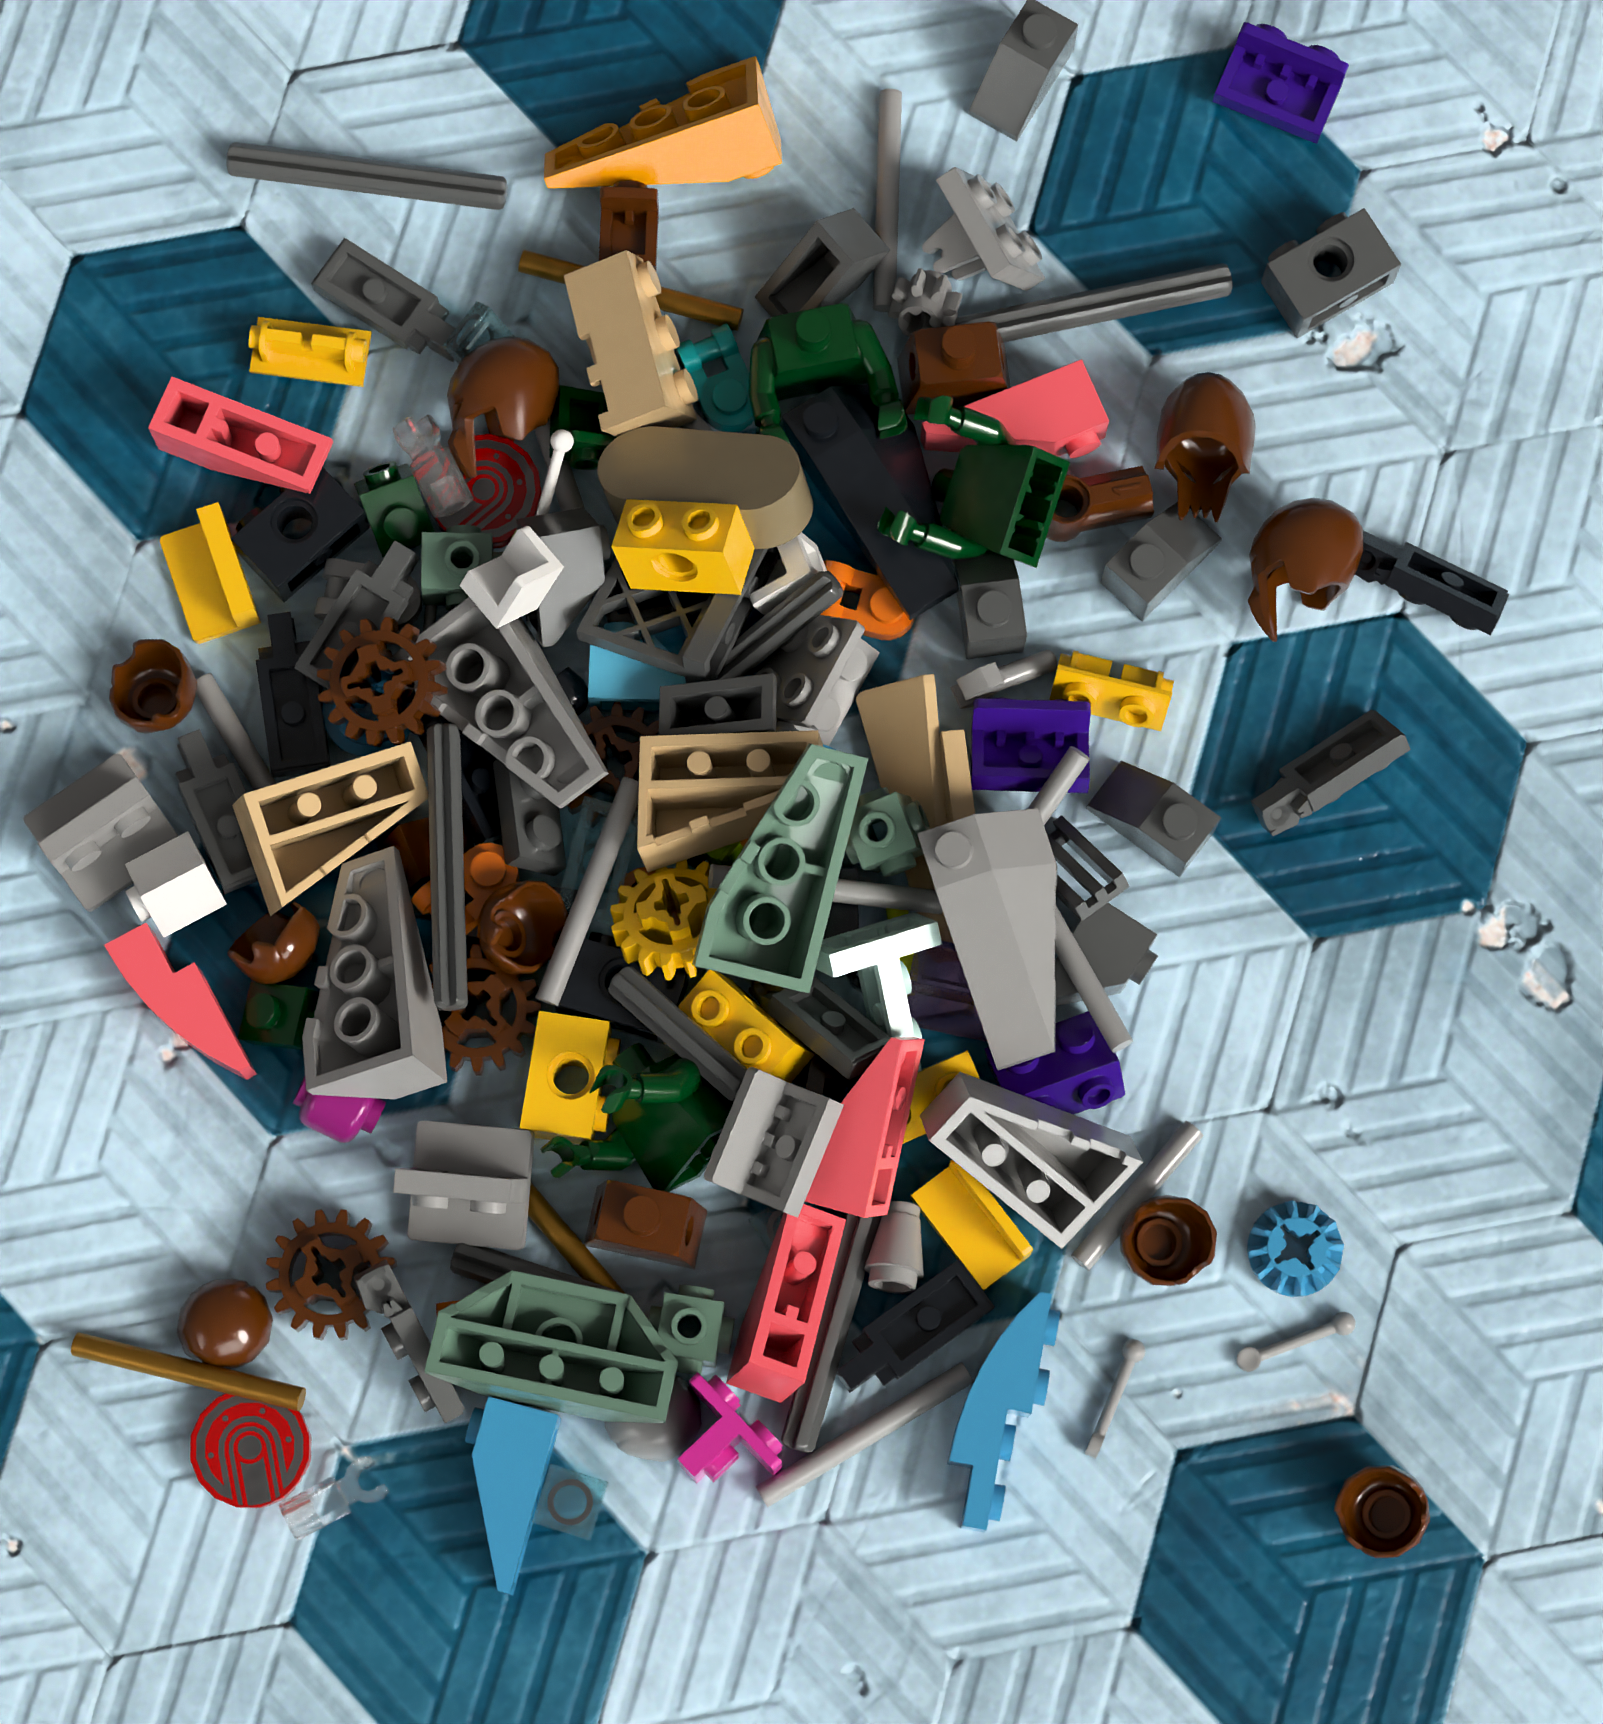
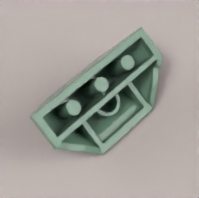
(555, 1349)

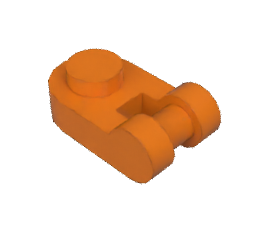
(876, 607)
(483, 874)

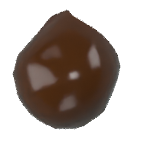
(509, 384)
(1208, 436)
(1309, 546)

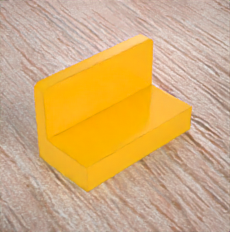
(209, 577)
(972, 1224)

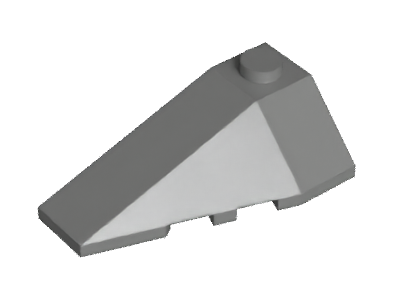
(511, 702)
(1000, 908)

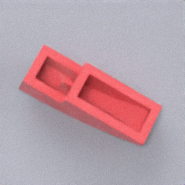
(179, 998)

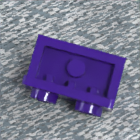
(1281, 81)
(1024, 740)
(1075, 1076)

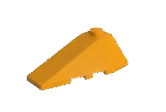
(703, 137)

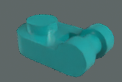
(724, 395)

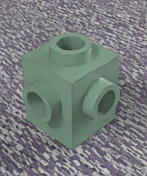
(448, 558)
(901, 844)
(714, 1334)

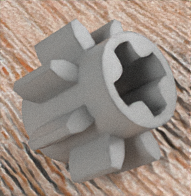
(924, 302)

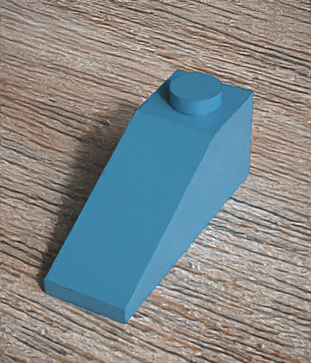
(510, 1469)

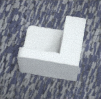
(797, 565)
(515, 580)

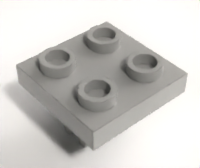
(982, 234)

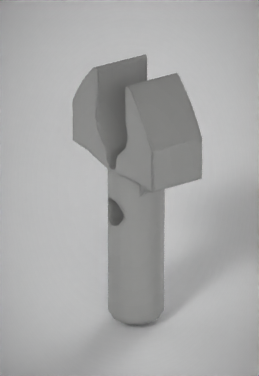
(990, 679)

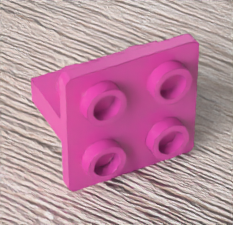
(715, 1448)

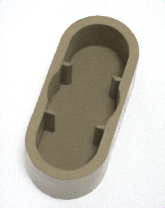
(711, 467)

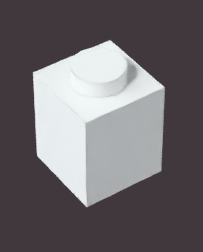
(173, 885)

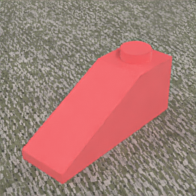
(1048, 412)
(237, 438)
(869, 1135)
(787, 1306)

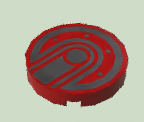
(502, 491)
(249, 1451)

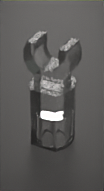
(433, 466)
(329, 1500)

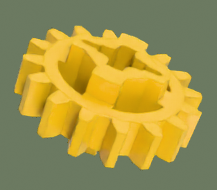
(645, 921)

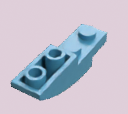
(1004, 1385)

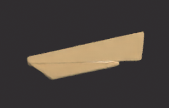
(918, 760)

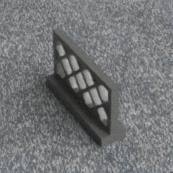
(706, 643)

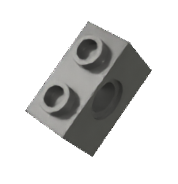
(1312, 299)

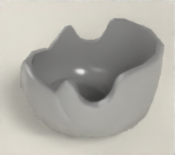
(662, 1440)

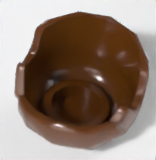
(152, 687)
(521, 926)
(276, 946)
(1168, 1240)
(225, 1323)
(1382, 1511)

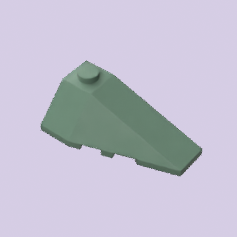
(781, 887)

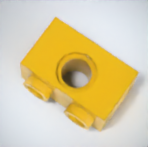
(683, 546)
(745, 1027)
(562, 1043)

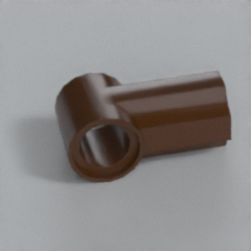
(1103, 502)

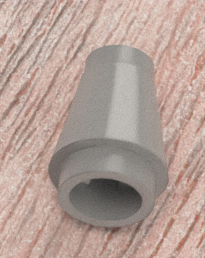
(896, 1251)

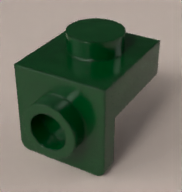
(578, 413)
(393, 505)
(277, 1015)

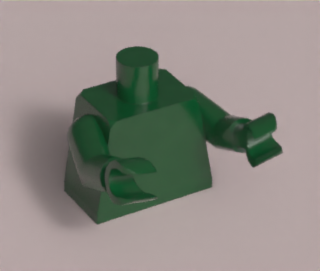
(817, 350)
(993, 498)
(663, 1120)

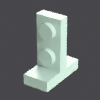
(882, 976)

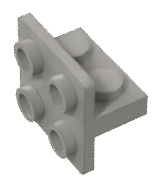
(820, 674)
(98, 829)
(773, 1141)
(469, 1184)

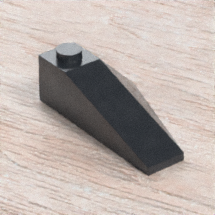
(863, 475)

